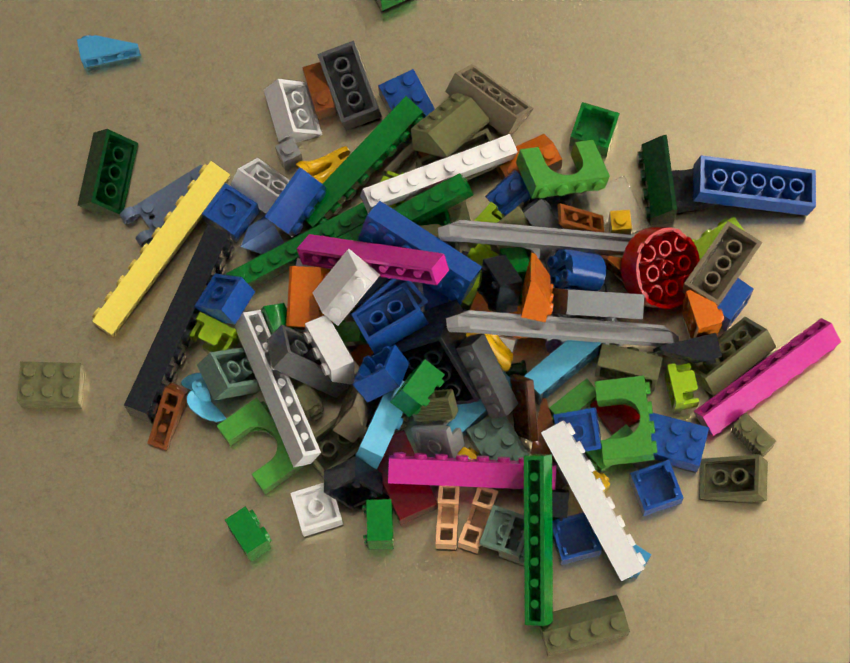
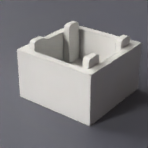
(316, 510)

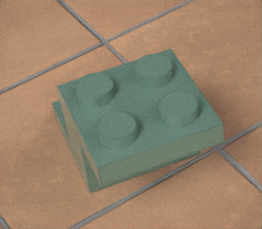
(505, 534)

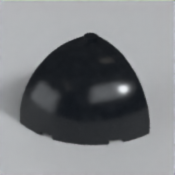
(439, 348)

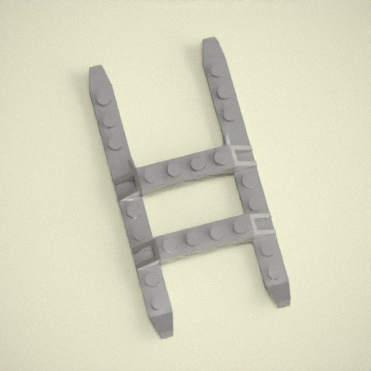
(544, 243)

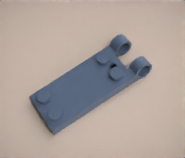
(158, 205)

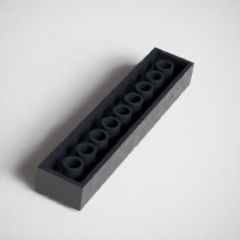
(174, 333)

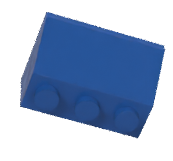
(296, 202)
(389, 318)

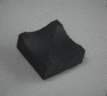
(684, 192)

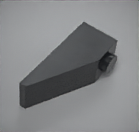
(693, 350)

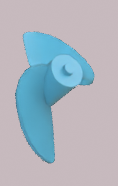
(200, 399)

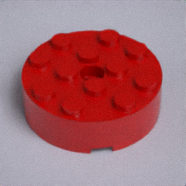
(658, 265)

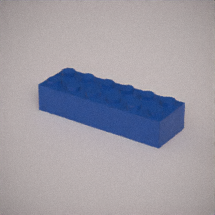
(754, 185)
(391, 228)

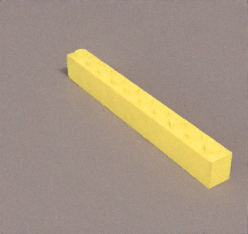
(160, 250)

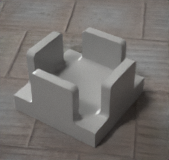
(437, 439)

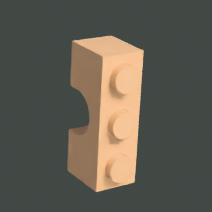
(447, 517)
(477, 519)

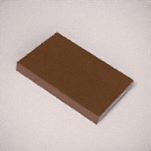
(525, 412)

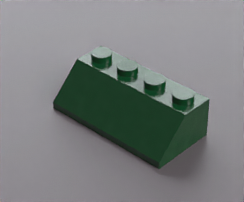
(107, 173)
(658, 181)

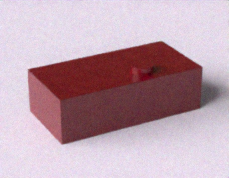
(408, 500)

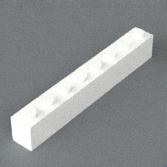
(430, 175)
(277, 391)
(593, 500)

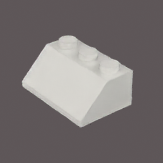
(292, 110)
(259, 183)
(344, 286)
(330, 350)

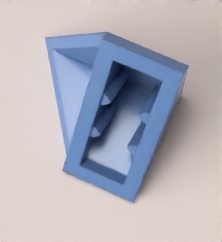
(262, 236)

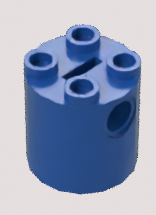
(576, 270)

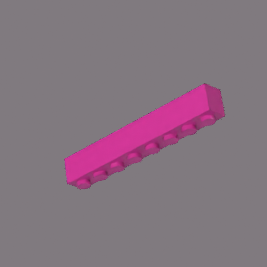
(387, 260)
(768, 376)
(458, 471)

